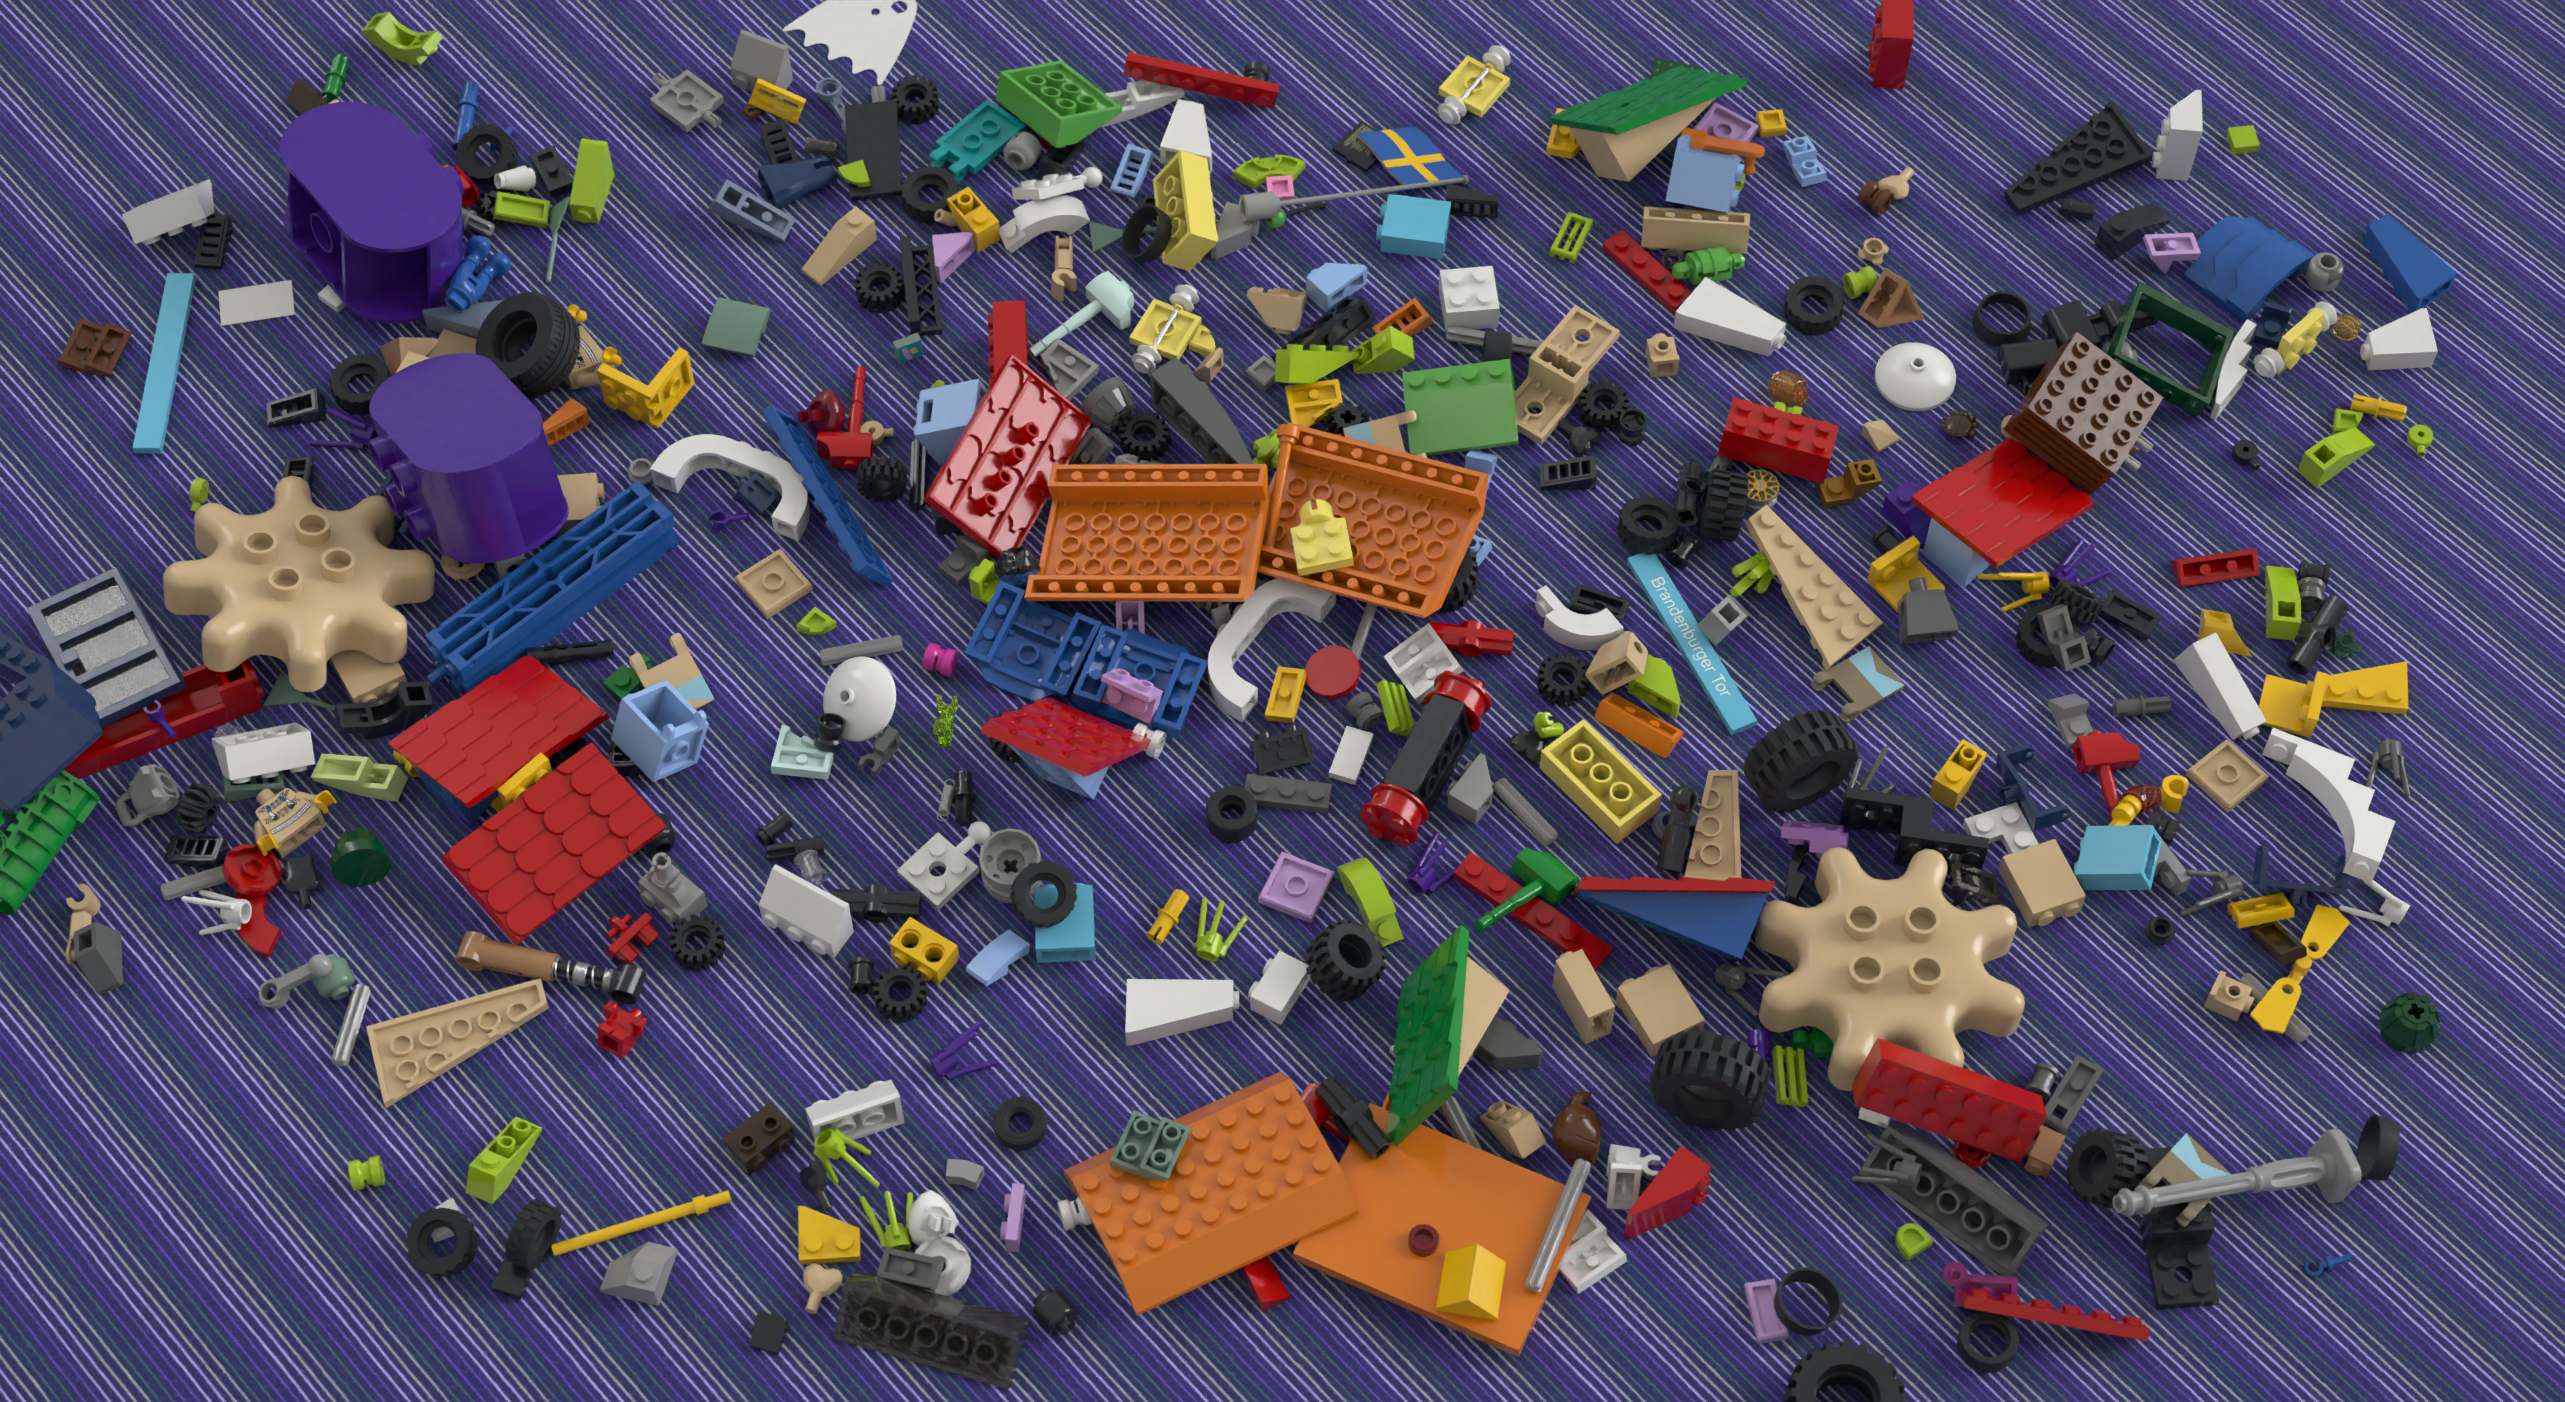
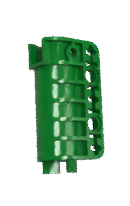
(39, 835)

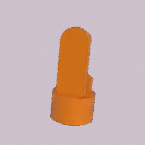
(1702, 141)

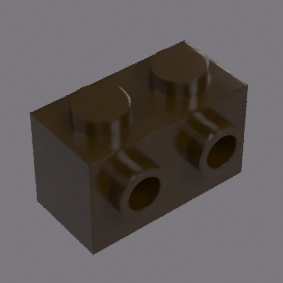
(759, 1139)

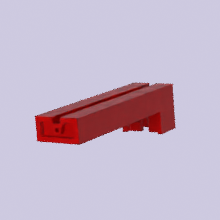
(203, 704)

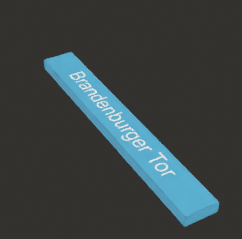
(1692, 643)

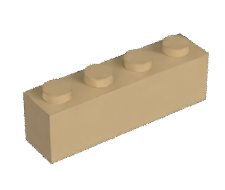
(1695, 229)

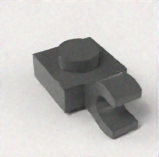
(884, 749)

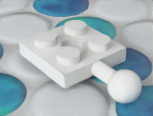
(1055, 185)
(941, 852)

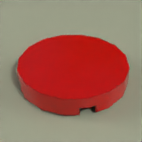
(1332, 672)
(250, 871)

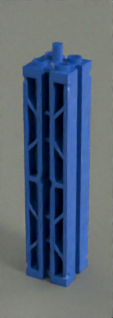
(552, 589)

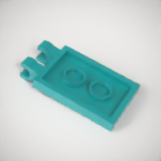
(976, 140)

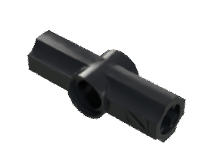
(1688, 494)
(2317, 635)
(879, 903)
(1353, 1117)

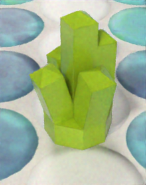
(1267, 450)
(1759, 570)

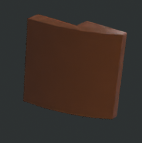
(94, 348)

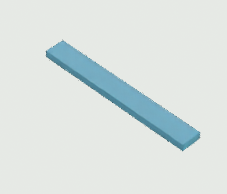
(164, 363)

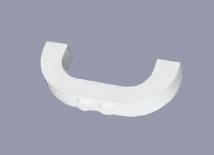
(741, 459)
(1248, 619)

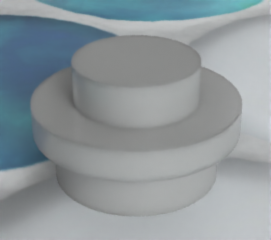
(640, 471)

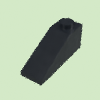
(2128, 229)

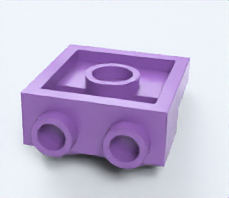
(1821, 835)

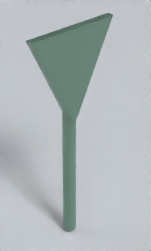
(555, 216)
(1105, 235)
(285, 694)

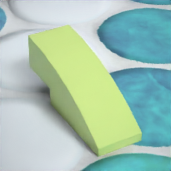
(360, 776)

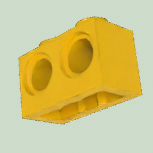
(928, 946)

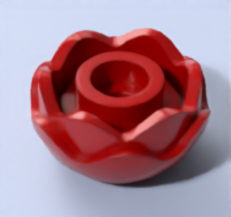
(1973, 1160)

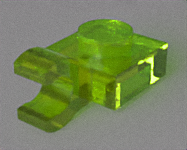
(945, 724)

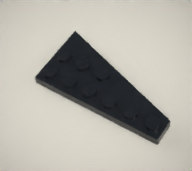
(2084, 158)

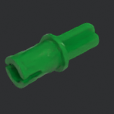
(335, 78)

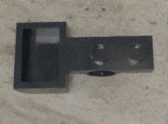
(2071, 317)
(2024, 360)

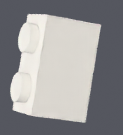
(1279, 987)

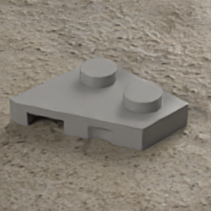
(1067, 368)

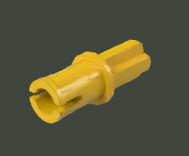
(2378, 407)
(1168, 916)

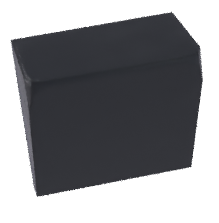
(769, 1332)

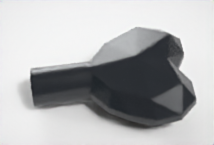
(1580, 437)
(1528, 743)
(815, 1181)

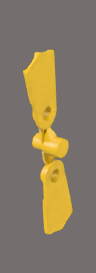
(2321, 933)

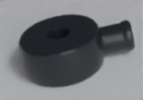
(2245, 453)

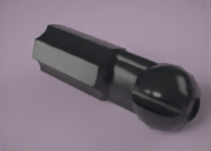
(1677, 831)

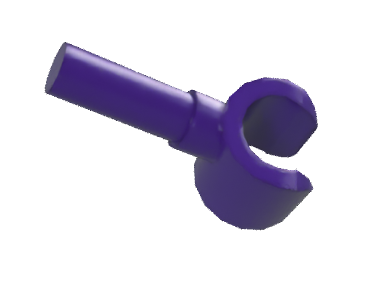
(723, 518)
(158, 716)

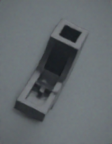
(387, 716)

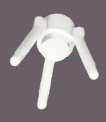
(2393, 908)
(232, 910)

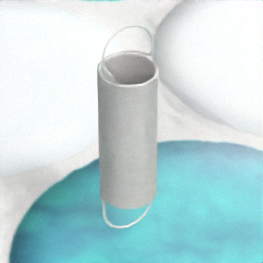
(946, 800)

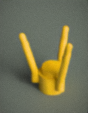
(2032, 583)

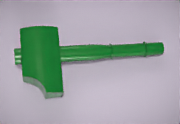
(1544, 877)

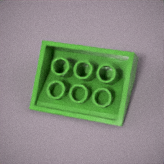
(1055, 101)
(1461, 407)

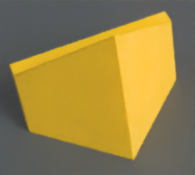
(2222, 624)

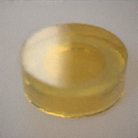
(2347, 326)

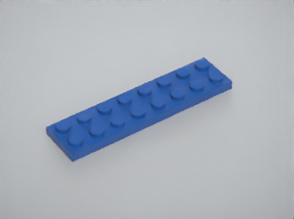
(828, 497)

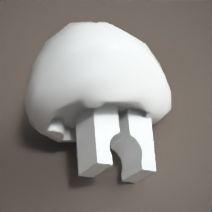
(930, 1218)

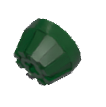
(359, 858)
(2409, 1023)

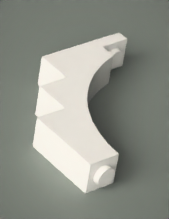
(2326, 777)

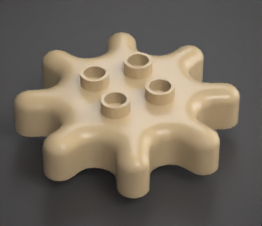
(299, 583)
(1887, 964)

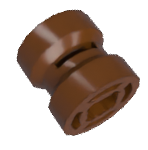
(1875, 197)

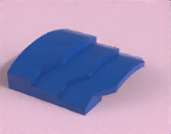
(2244, 264)
(1029, 645)
(1148, 659)

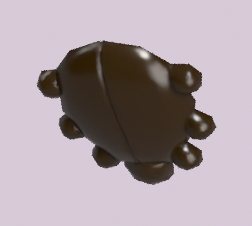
(1959, 424)

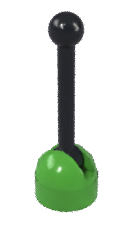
(1279, 220)

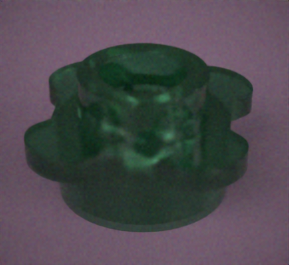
(2343, 650)

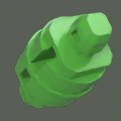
(1709, 263)

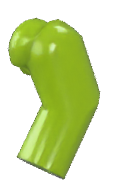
(1545, 727)

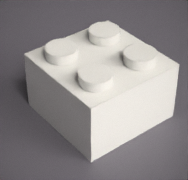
(1469, 298)

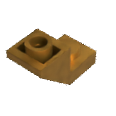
(1856, 481)

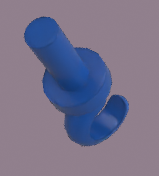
(2328, 1263)

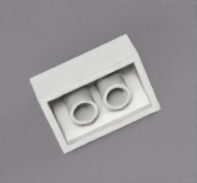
(2179, 139)
(170, 213)
(264, 752)
(805, 912)
(858, 1111)

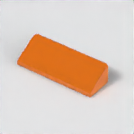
(1638, 724)

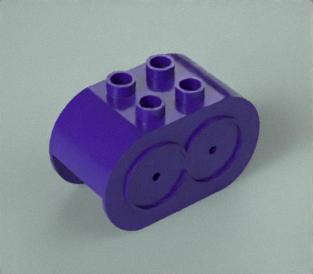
(372, 210)
(466, 459)

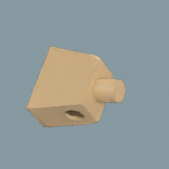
(1617, 663)

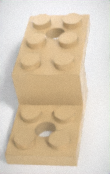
(1561, 372)

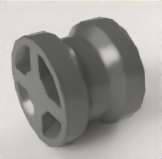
(2311, 593)

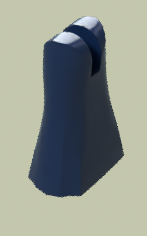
(792, 180)

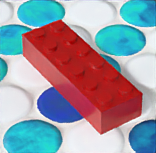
(1948, 1100)

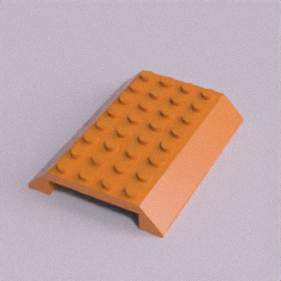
(1402, 515)
(1152, 533)
(1240, 1190)

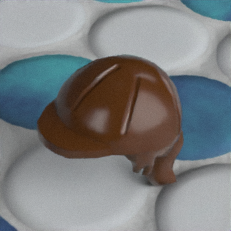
(1577, 1130)

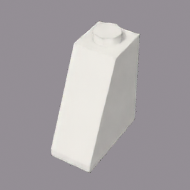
(1186, 132)
(2401, 344)

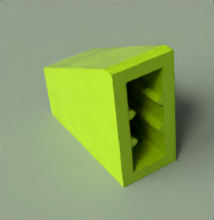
(591, 181)

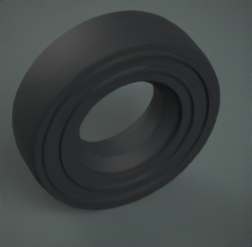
(1016, 1106)

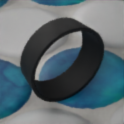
(1135, 227)
(1995, 337)
(2378, 1148)
(1823, 1284)

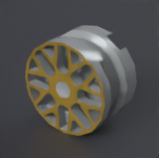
(1767, 487)

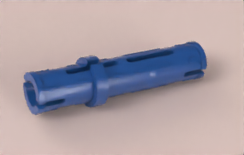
(467, 108)

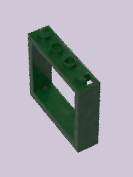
(2186, 321)

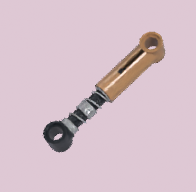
(481, 952)

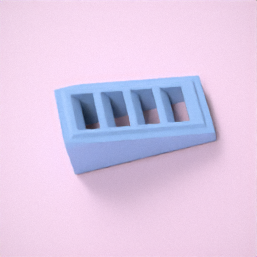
(1135, 153)

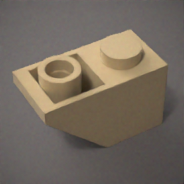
(1513, 1128)

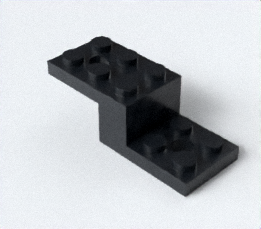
(1911, 822)
(2178, 1248)

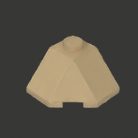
(1279, 307)

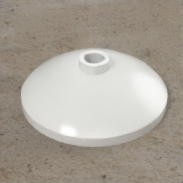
(1914, 386)
(869, 701)

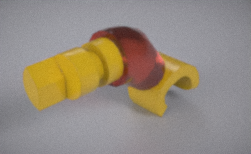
(2146, 797)

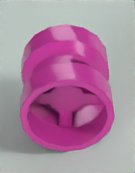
(940, 659)

